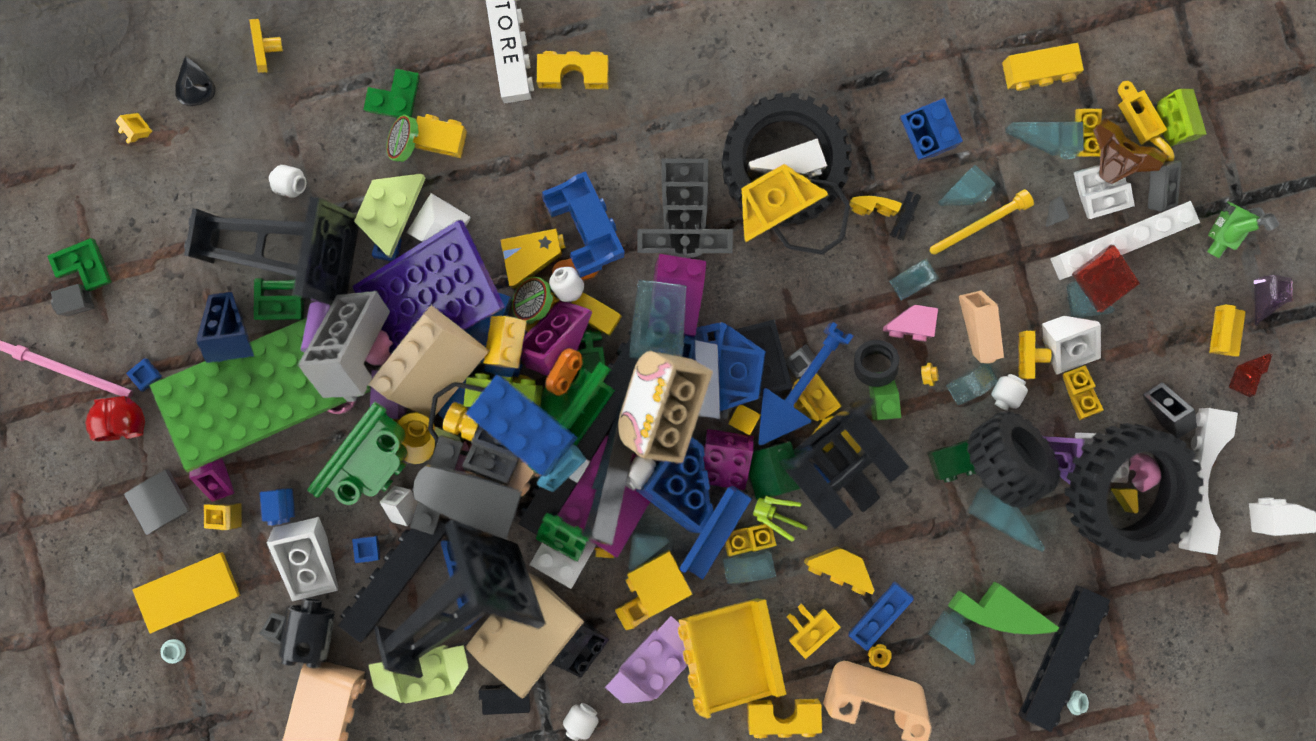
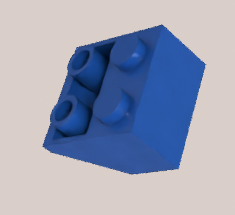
(931, 129)

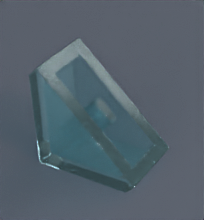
(914, 279)
(1080, 304)
(972, 384)
(643, 547)

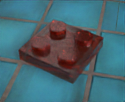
(1105, 278)

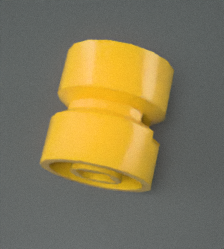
(458, 422)

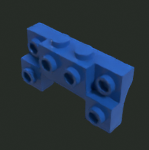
(591, 220)

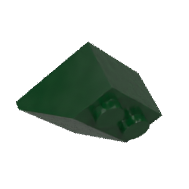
(767, 474)

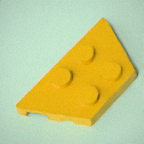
(775, 199)

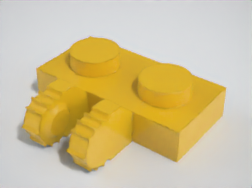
(814, 633)

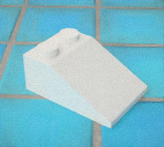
(803, 159)
(1281, 518)
(303, 558)
(560, 566)

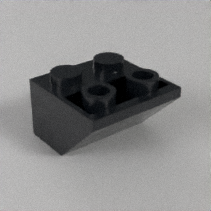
(581, 650)

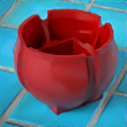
(114, 418)

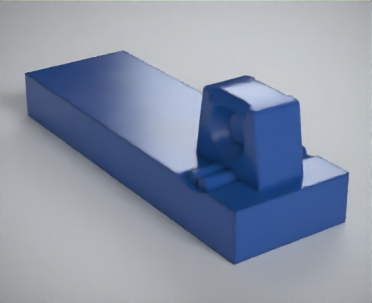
(881, 616)

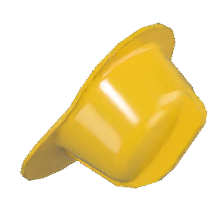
(418, 439)

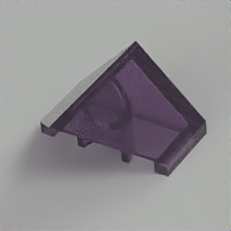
(1271, 294)

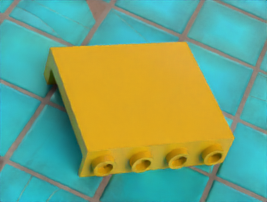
(731, 656)

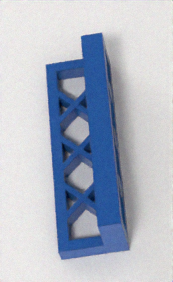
(716, 532)

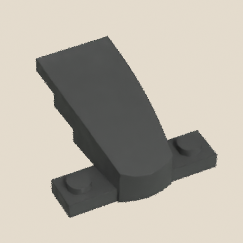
(684, 214)
(461, 495)

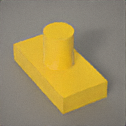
(263, 45)
(1030, 355)

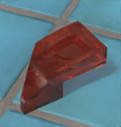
(1248, 375)

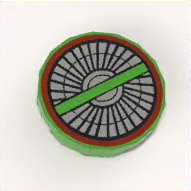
(400, 139)
(532, 300)

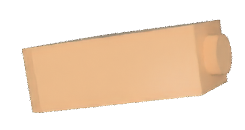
(982, 326)

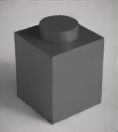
(72, 300)

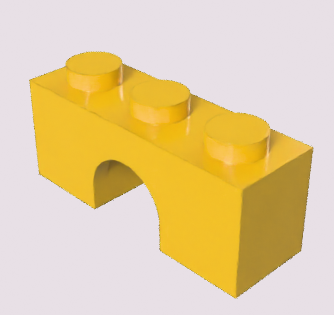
(553, 67)
(804, 720)

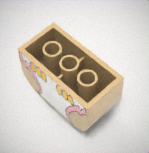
(663, 406)

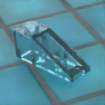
(1051, 137)

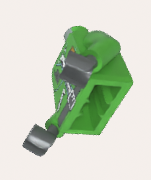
(1235, 224)

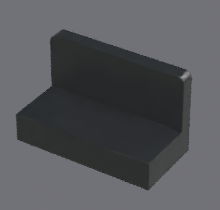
(502, 700)

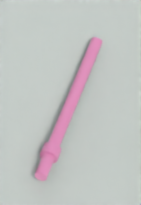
(22, 353)

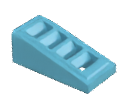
(565, 467)

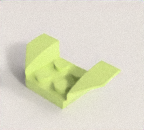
(441, 671)

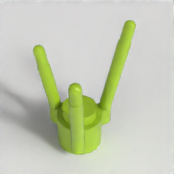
(765, 510)

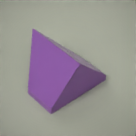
(1065, 452)

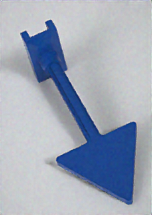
(779, 415)

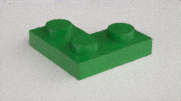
(397, 101)
(83, 258)

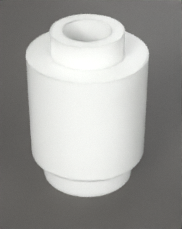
(639, 472)

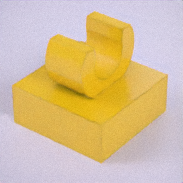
(133, 127)

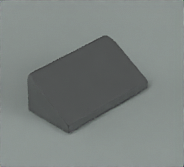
(1165, 186)

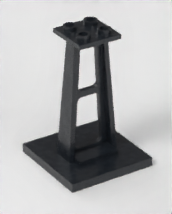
(324, 253)
(494, 582)

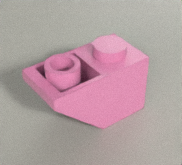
(915, 321)

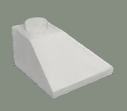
(434, 217)
(1072, 342)

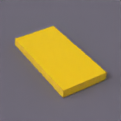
(186, 592)

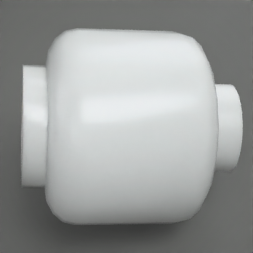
(287, 181)
(566, 285)
(1009, 392)
(580, 722)

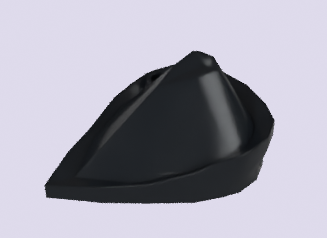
(192, 83)

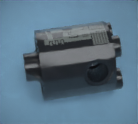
(310, 625)

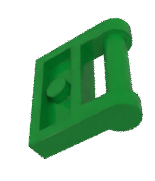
(276, 306)

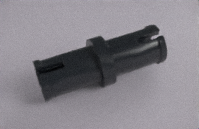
(905, 215)

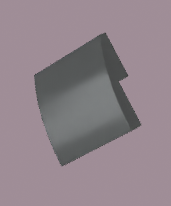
(490, 458)
(157, 502)

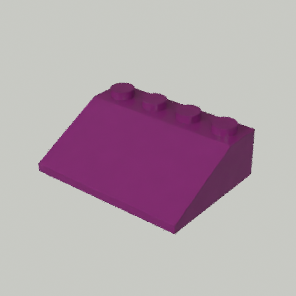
(579, 504)

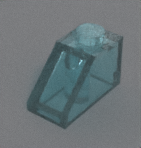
(969, 189)
(749, 567)
(954, 635)

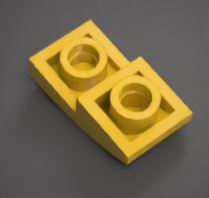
(1091, 119)
(866, 204)
(602, 316)
(1082, 393)
(750, 539)

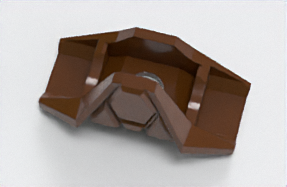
(1122, 156)

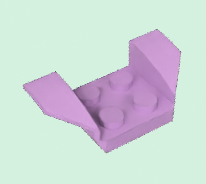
(650, 666)

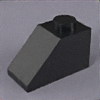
(1171, 410)

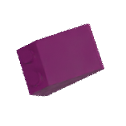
(688, 273)
(553, 334)

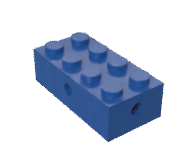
(521, 425)

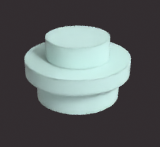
(173, 651)
(1078, 702)

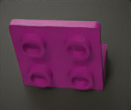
(727, 458)

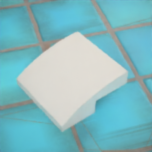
(1102, 197)

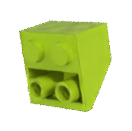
(1181, 117)

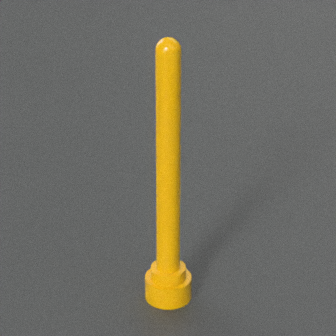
(1022, 201)

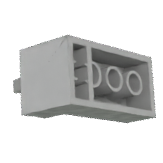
(342, 344)

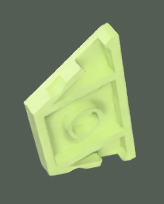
(388, 209)

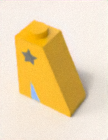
(530, 254)

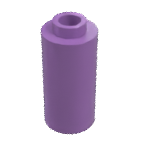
(315, 316)

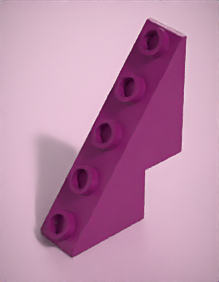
(213, 480)

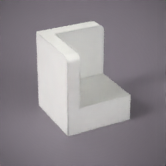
(399, 505)

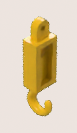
(1147, 124)

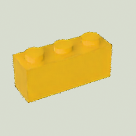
(1043, 67)

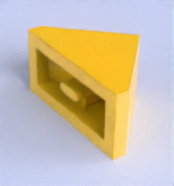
(223, 516)

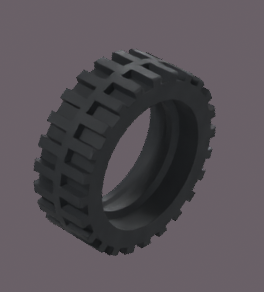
(796, 111)
(1174, 502)

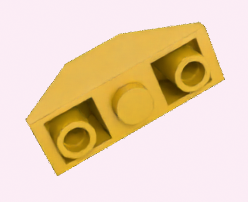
(842, 568)

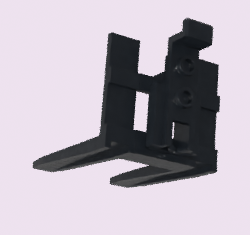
(843, 464)

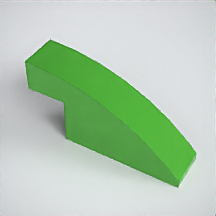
(1002, 612)

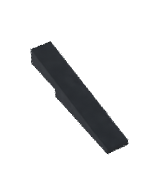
(609, 486)

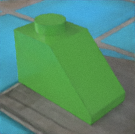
(887, 402)

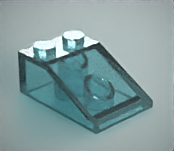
(658, 319)
(1004, 518)

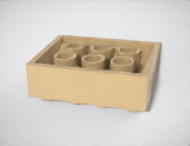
(427, 362)
(520, 652)

